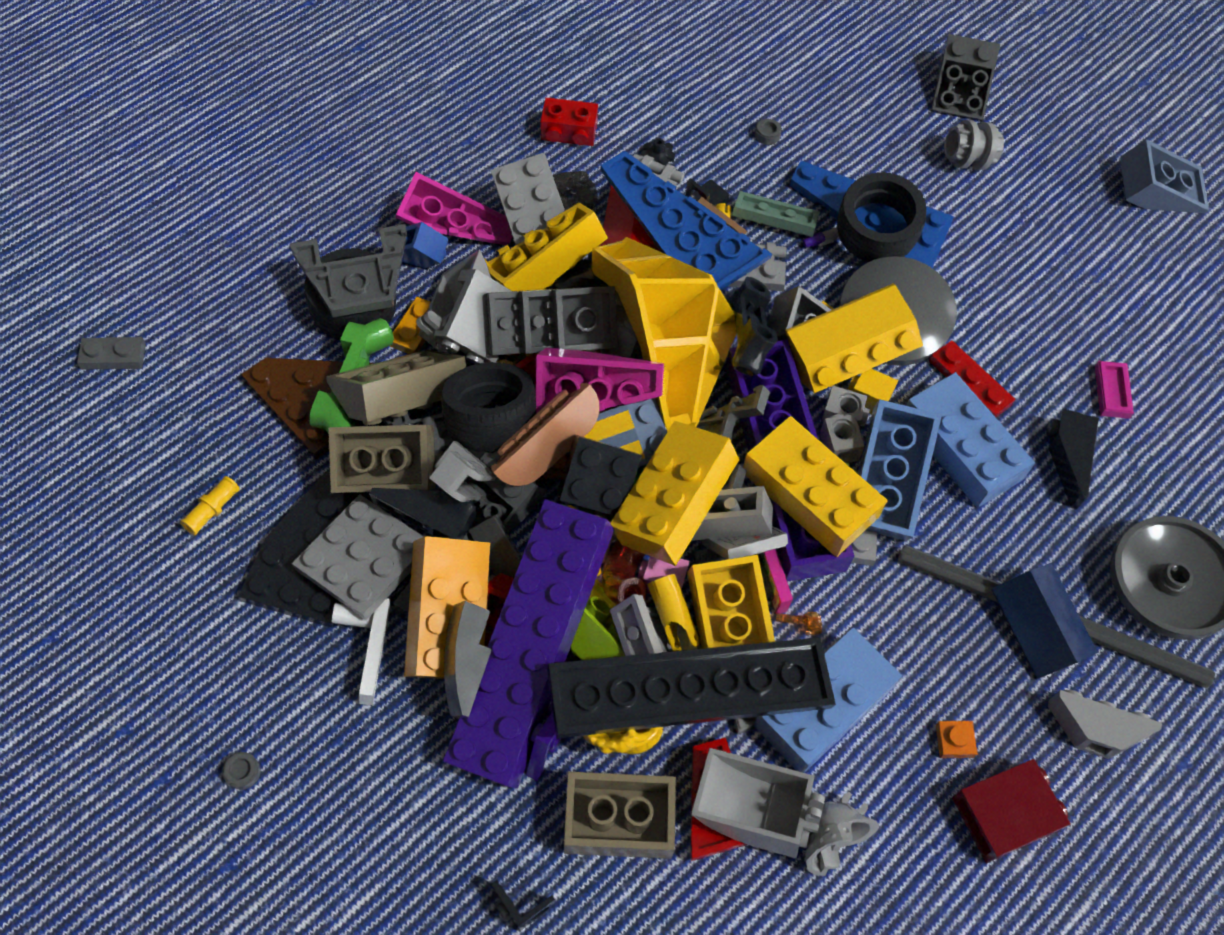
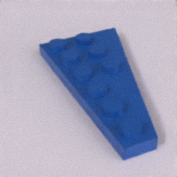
(829, 189)
(682, 224)

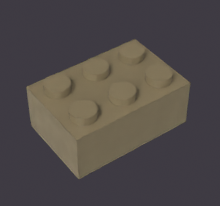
(381, 458)
(620, 815)

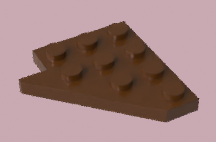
(289, 392)

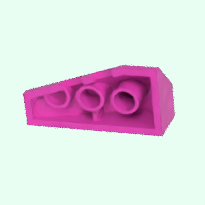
(451, 212)
(612, 377)

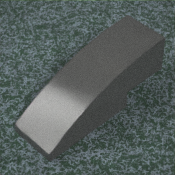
(464, 657)

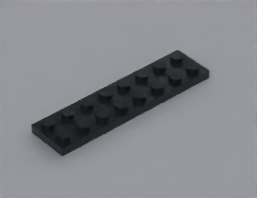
(688, 687)

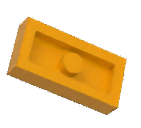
(407, 332)

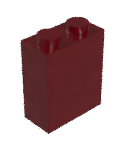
(1011, 810)

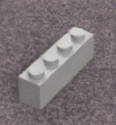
(737, 514)

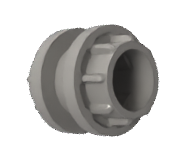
(973, 144)

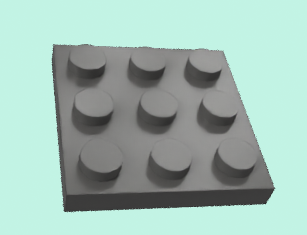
(360, 556)

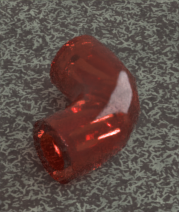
(619, 574)

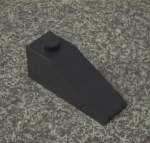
(1073, 452)
(428, 510)

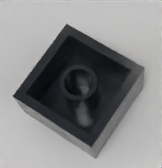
(597, 475)

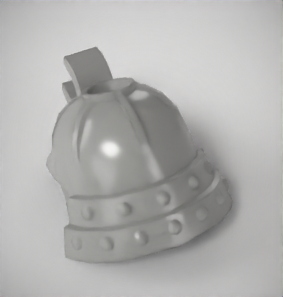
(838, 828)

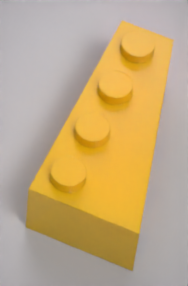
(549, 251)

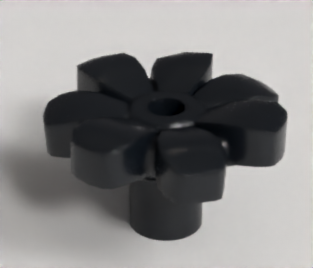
(659, 151)

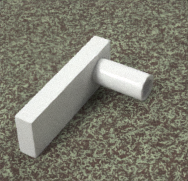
(378, 624)

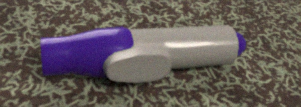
(821, 238)

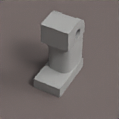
(453, 470)

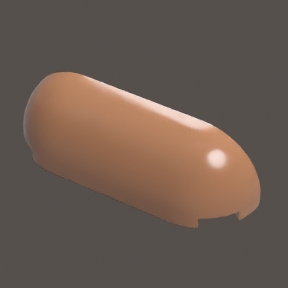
(547, 436)

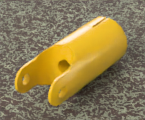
(673, 610)

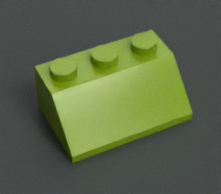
(596, 631)

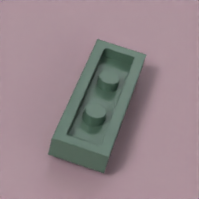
(776, 213)

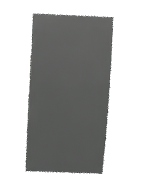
(552, 319)

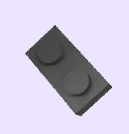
(111, 353)

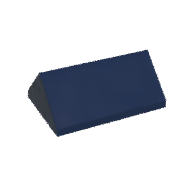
(1044, 620)

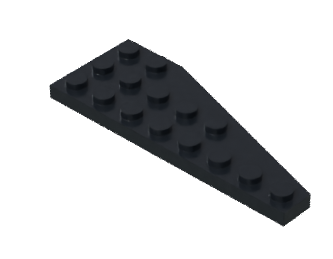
(273, 579)

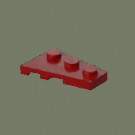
(704, 839)

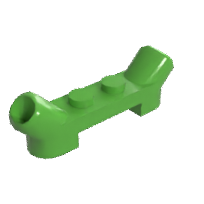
(357, 344)

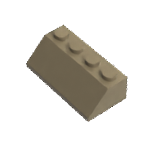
(394, 385)

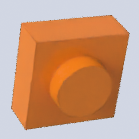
(956, 739)

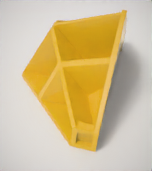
(676, 319)

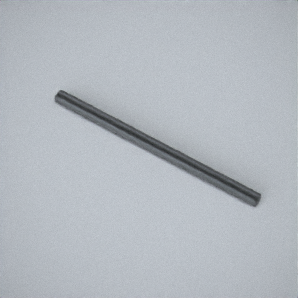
(1098, 633)

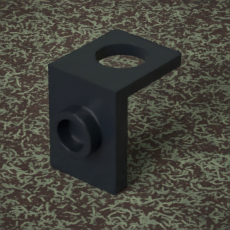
(709, 191)
(508, 911)

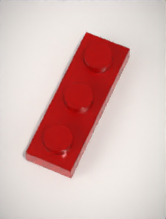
(953, 359)

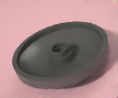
(924, 293)
(1171, 577)

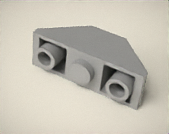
(1099, 725)

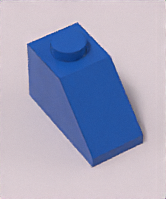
(424, 246)

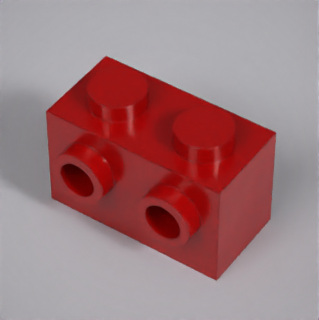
(569, 121)

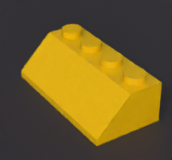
(853, 338)

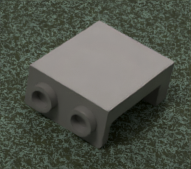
(468, 321)
(642, 629)

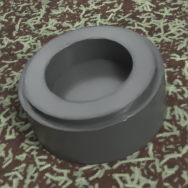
(768, 131)
(241, 770)

